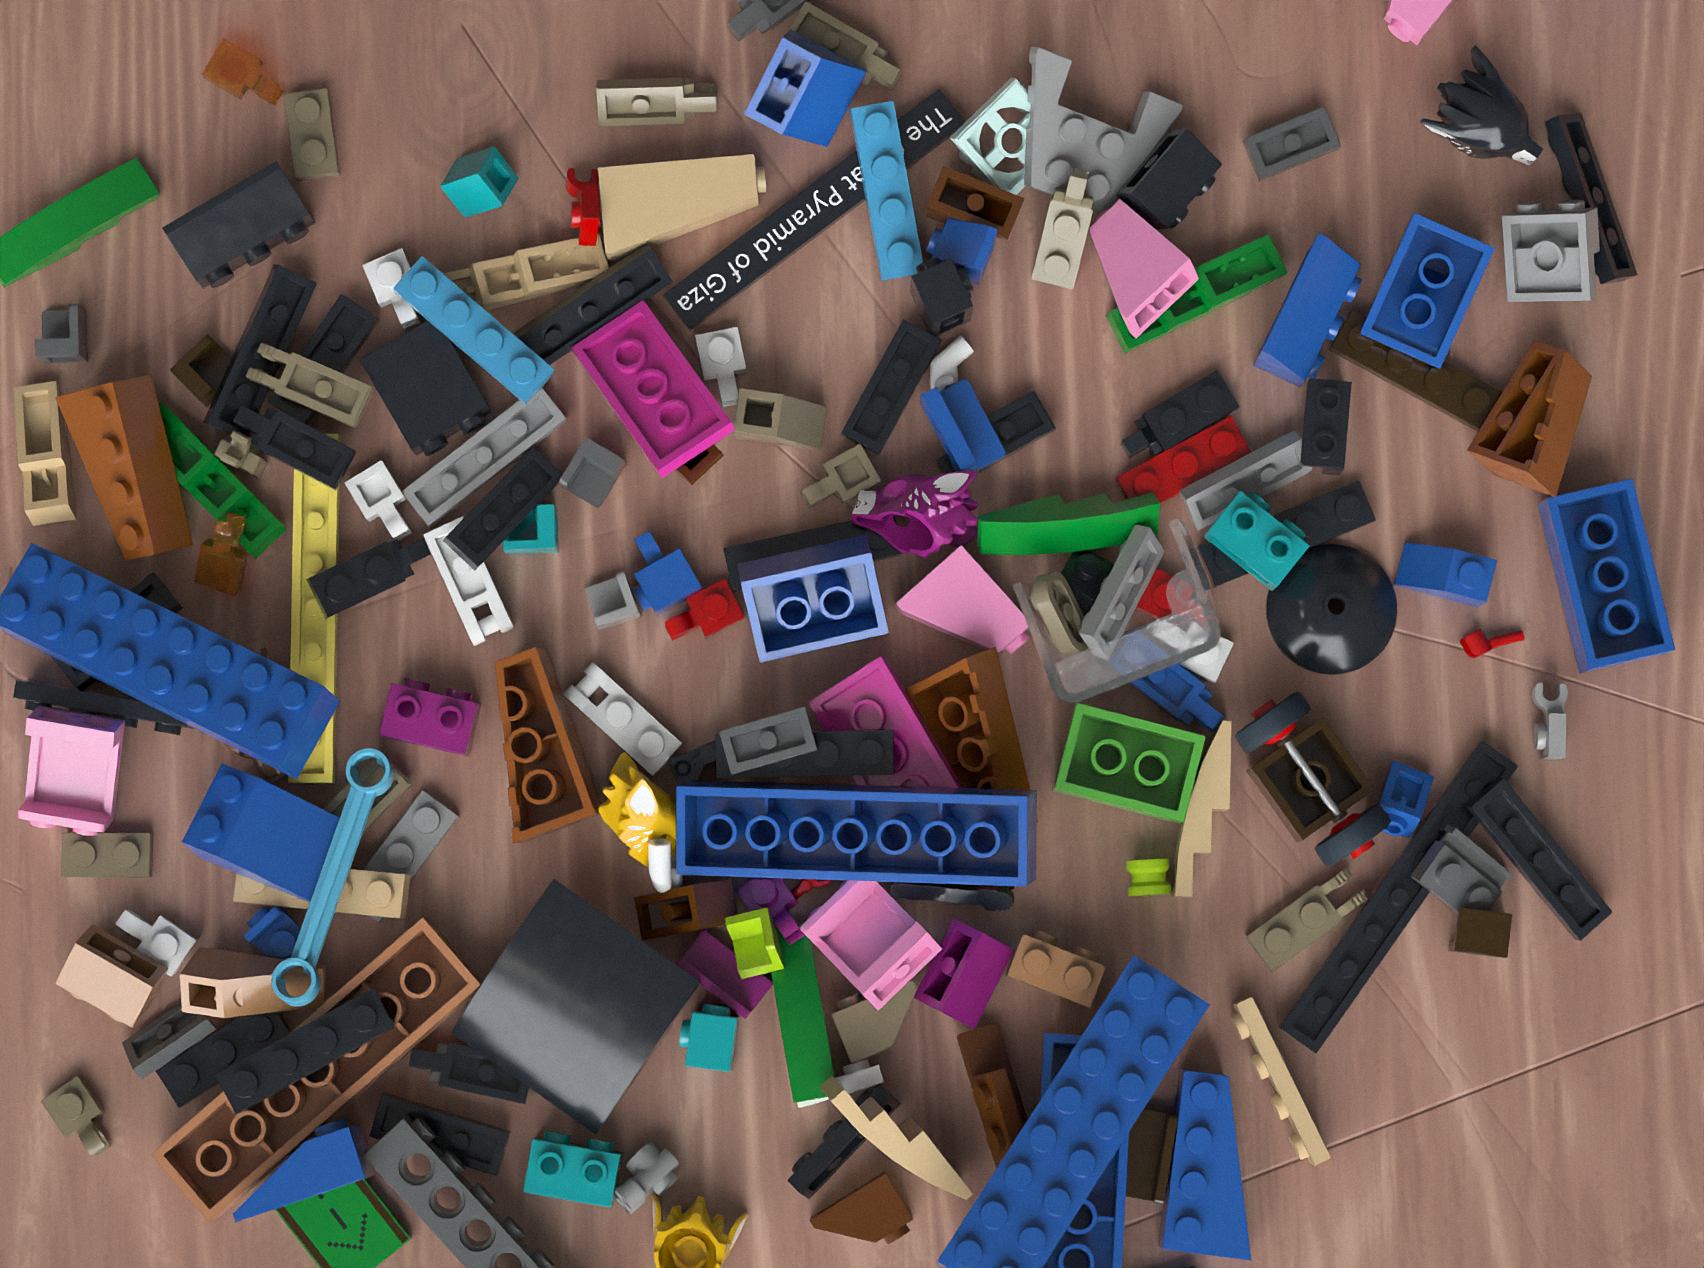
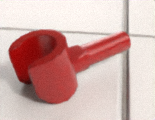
(1477, 643)
(806, 885)

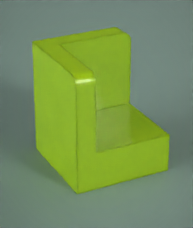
(755, 943)

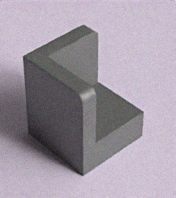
(63, 336)
(592, 473)

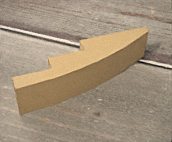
(531, 273)
(1208, 794)
(903, 1144)

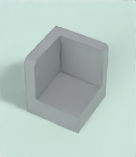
(612, 602)

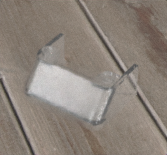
(1141, 651)

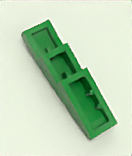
(73, 220)
(1218, 285)
(217, 486)
(1058, 527)
(802, 1020)

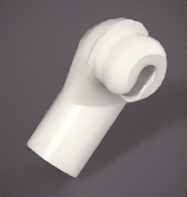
(944, 365)
(659, 865)

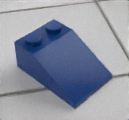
(1427, 290)
(262, 832)
(314, 1168)

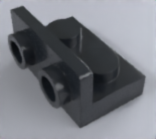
(1325, 425)

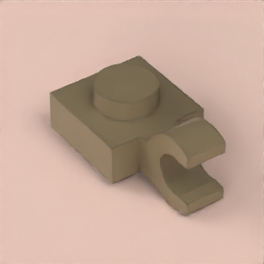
(241, 454)
(845, 477)
(75, 1111)

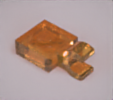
(237, 71)
(219, 561)

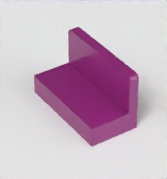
(718, 972)

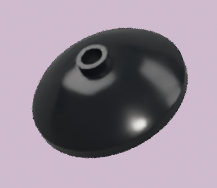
(1329, 641)

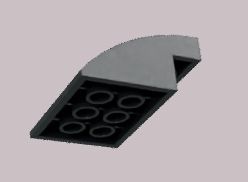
(575, 1006)

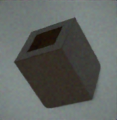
(202, 369)
(1482, 933)

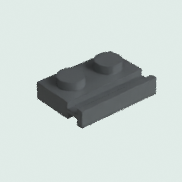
(1461, 873)

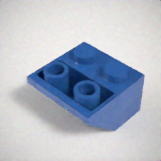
(805, 90)

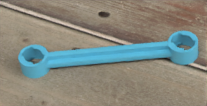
(332, 877)

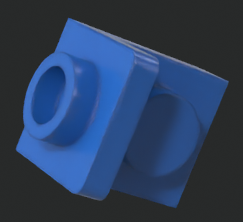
(1404, 798)
(273, 932)

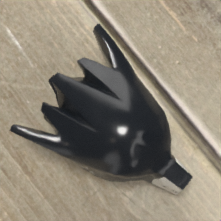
(1484, 116)

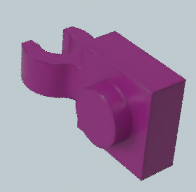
(775, 896)

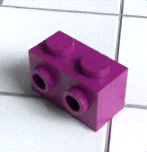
(430, 718)
(964, 973)

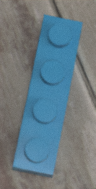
(886, 189)
(473, 330)

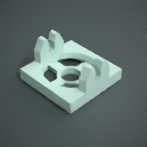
(967, 137)

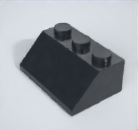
(239, 226)

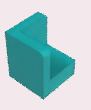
(479, 182)
(536, 533)

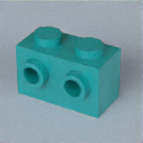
(1257, 539)
(710, 1038)
(573, 1170)

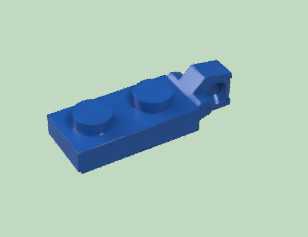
(1180, 696)

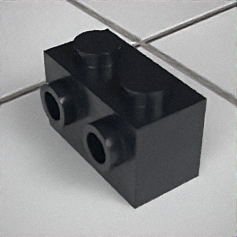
(1170, 179)
(942, 295)

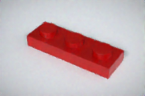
(1186, 462)

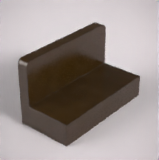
(1150, 1155)

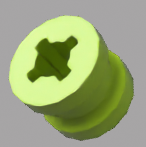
(1148, 877)

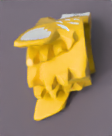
(638, 810)
(692, 1237)

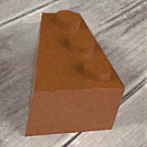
(1534, 420)

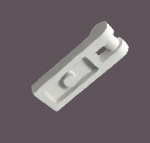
(468, 587)
(624, 720)

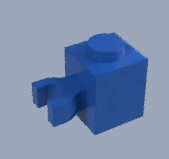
(665, 580)

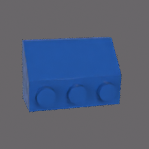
(1309, 313)

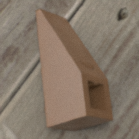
(240, 984)

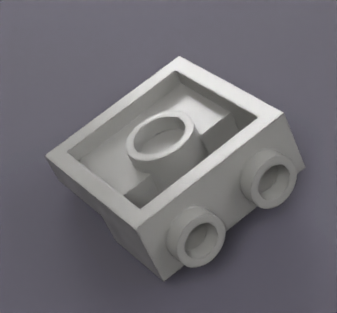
(1550, 252)

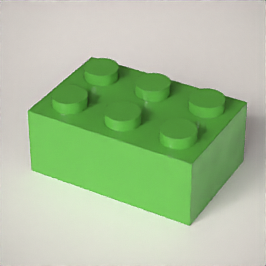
(1128, 763)

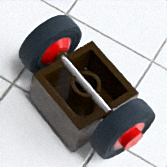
(1311, 780)

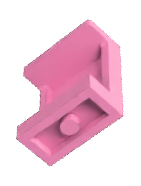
(72, 770)
(870, 939)

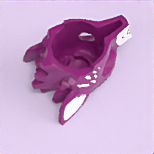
(933, 504)

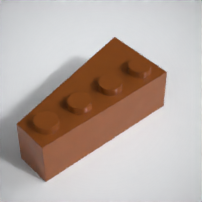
(129, 464)
(973, 722)
(542, 750)

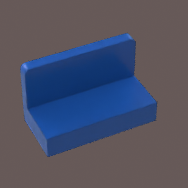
(962, 427)

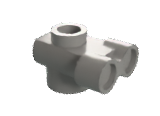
(651, 1173)

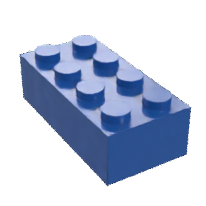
(1606, 576)

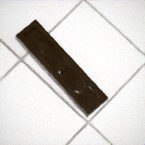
(1444, 388)

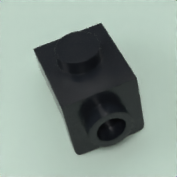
(1085, 575)

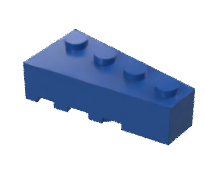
(1204, 1182)

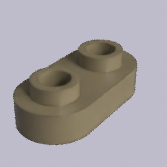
(1059, 611)

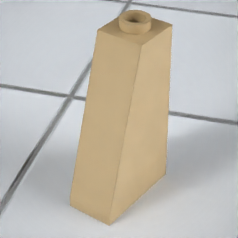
(673, 198)

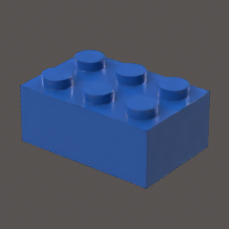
(813, 598)

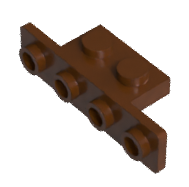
(993, 1087)

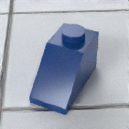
(966, 244)
(1446, 573)

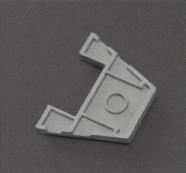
(1069, 139)

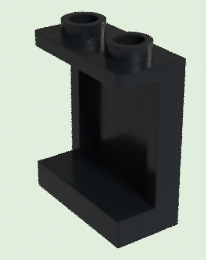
(426, 388)

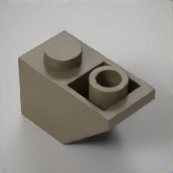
(779, 419)
(865, 1028)

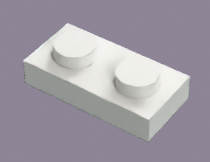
(856, 1078)

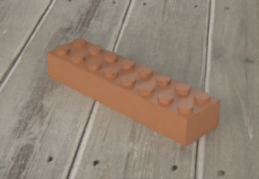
(227, 1154)

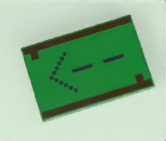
(346, 1227)

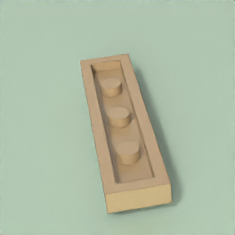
(363, 894)
(1287, 1099)

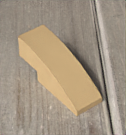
(43, 454)

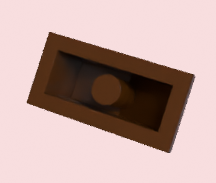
(973, 201)
(685, 909)
(867, 1213)

